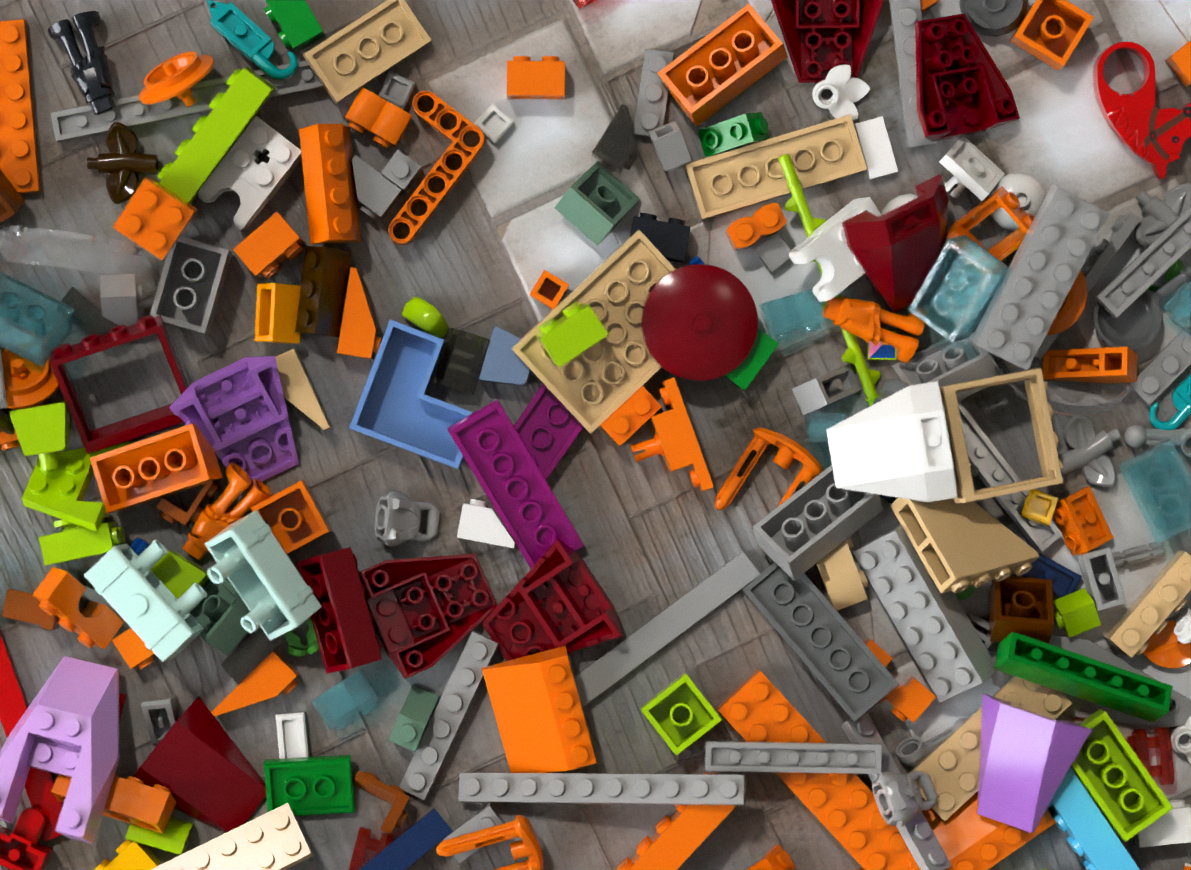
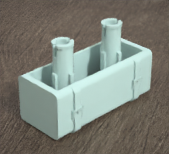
(261, 576)
(145, 601)

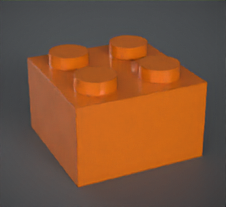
(1052, 31)
(155, 218)
(269, 247)
(293, 517)

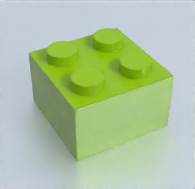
(571, 333)
(680, 713)

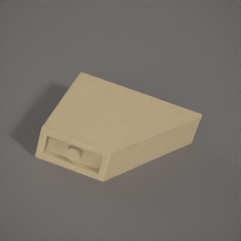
(962, 543)

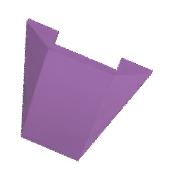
(243, 416)
(1023, 761)

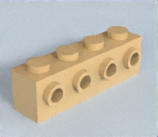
(1152, 607)

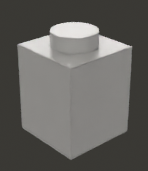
(670, 146)
(402, 171)

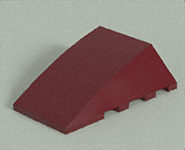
(553, 608)
(204, 771)

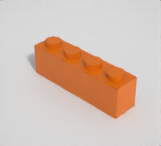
(130, 802)

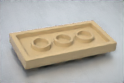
(367, 48)

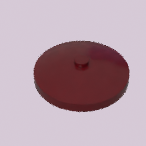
(699, 322)

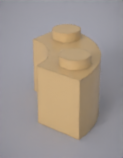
(841, 578)

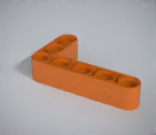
(440, 169)

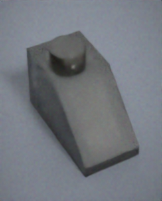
(617, 143)

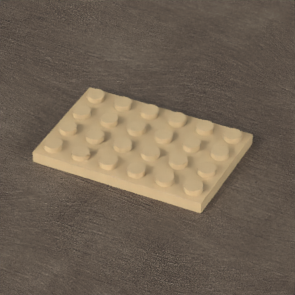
(618, 364)

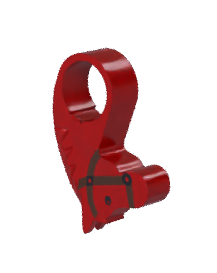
(1146, 130)

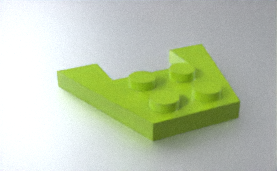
(62, 489)

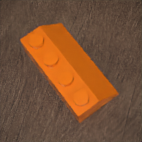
(723, 64)
(330, 184)
(155, 468)

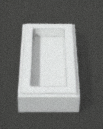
(876, 148)
(292, 735)

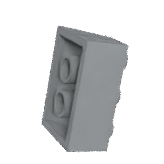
(948, 365)

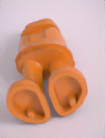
(864, 321)
(218, 515)

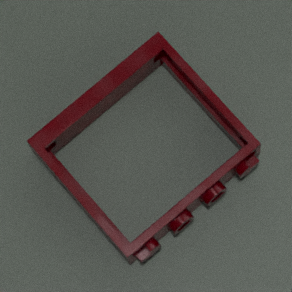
(131, 427)

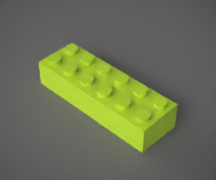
(216, 133)

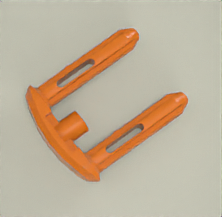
(788, 451)
(520, 827)

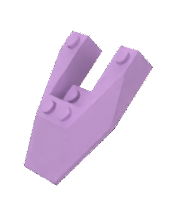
(70, 733)

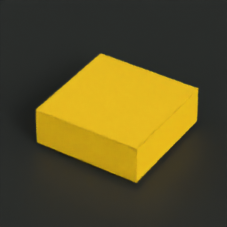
(1039, 507)

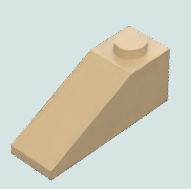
(299, 389)

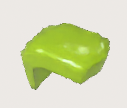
(425, 317)

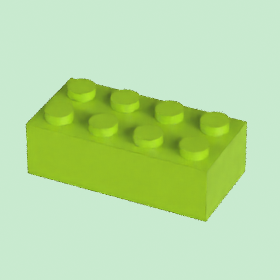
(1118, 779)

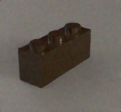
(323, 291)

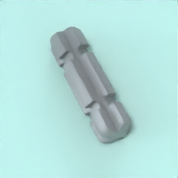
(1138, 554)

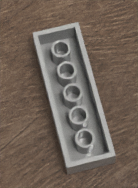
(1039, 277)
(928, 621)

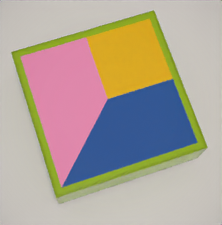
(881, 351)

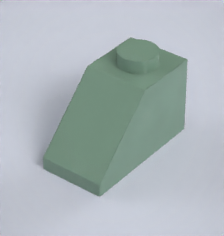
(413, 718)

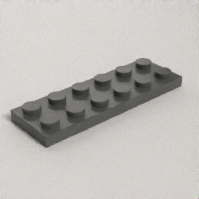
(822, 640)

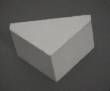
(159, 716)

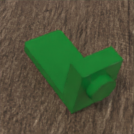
(733, 133)

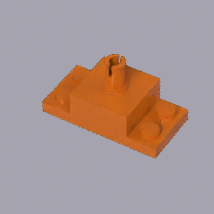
(675, 438)

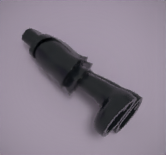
(92, 71)

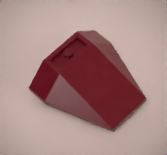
(826, 34)
(958, 81)
(901, 244)
(425, 606)

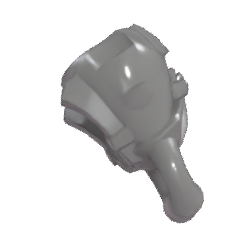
(400, 519)
(900, 796)

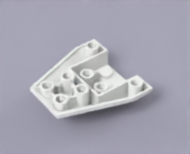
(896, 447)

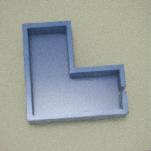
(396, 400)

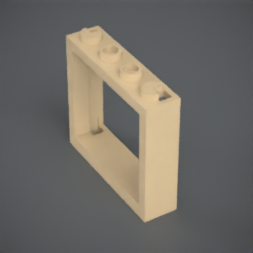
(1045, 437)

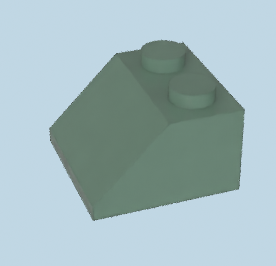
(597, 203)
(221, 616)

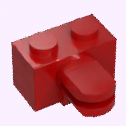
(20, 846)

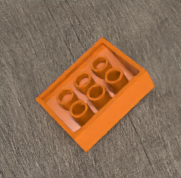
(540, 713)
(976, 840)

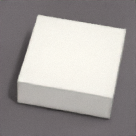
(494, 123)

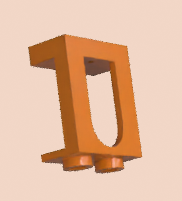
(998, 199)

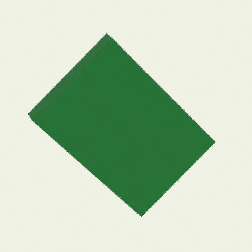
(310, 784)

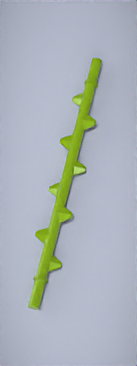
(798, 204)

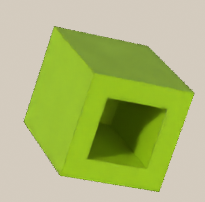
(1076, 613)

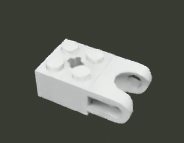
(252, 181)
(831, 251)

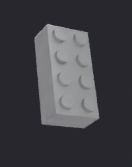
(814, 523)

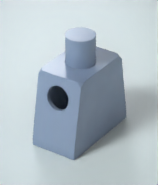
(502, 363)

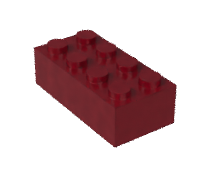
(343, 621)

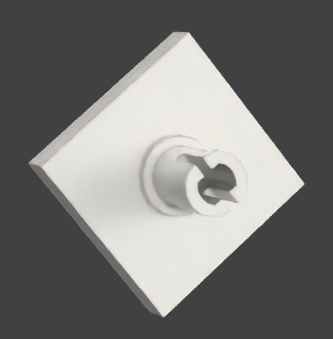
(970, 170)

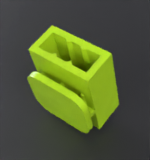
(79, 542)

